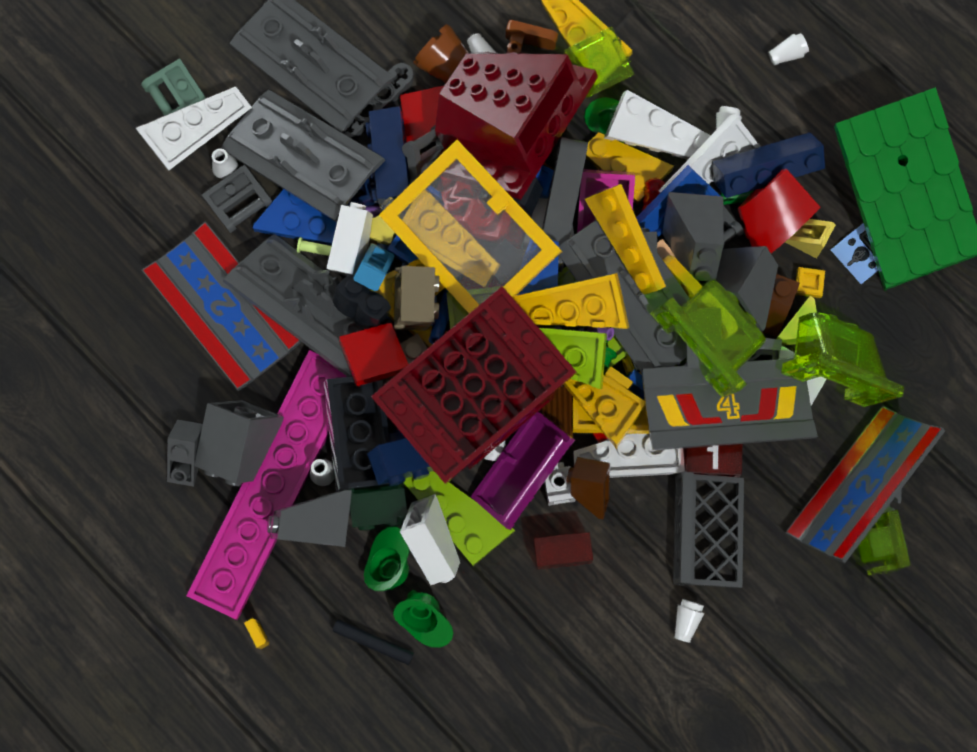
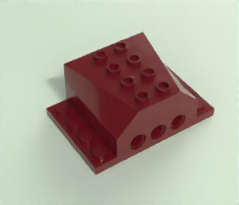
(511, 111)
(474, 386)

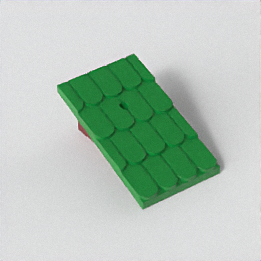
(909, 188)

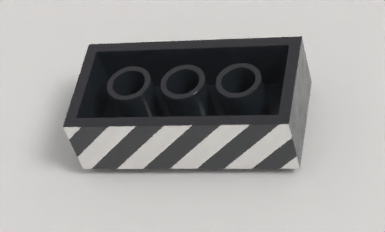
(354, 430)

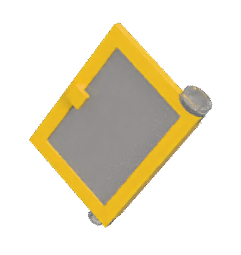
(468, 229)

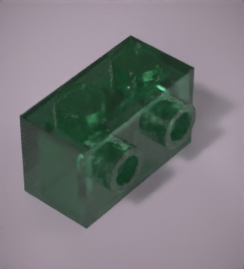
(378, 506)

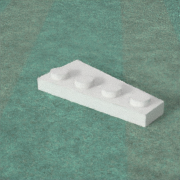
(634, 457)

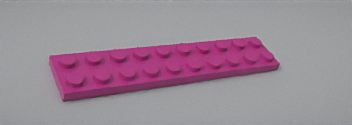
(243, 540)

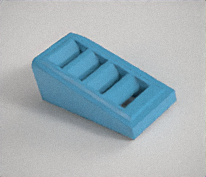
(374, 267)

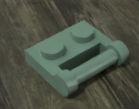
(179, 84)

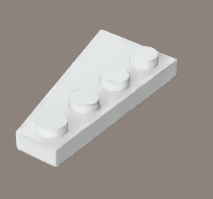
(651, 127)
(187, 129)
(726, 141)

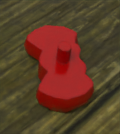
(652, 190)

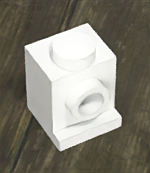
(558, 494)

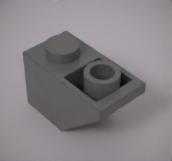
(182, 452)

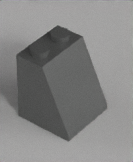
(695, 232)
(750, 277)
(235, 440)
(314, 521)

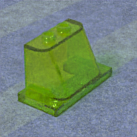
(715, 331)
(842, 355)

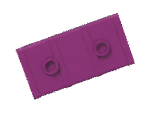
(522, 469)

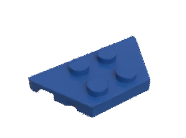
(294, 219)

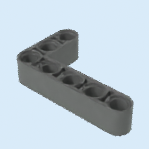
(569, 163)

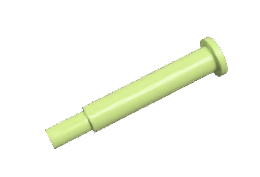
(313, 247)

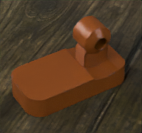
(529, 34)

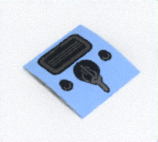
(857, 254)

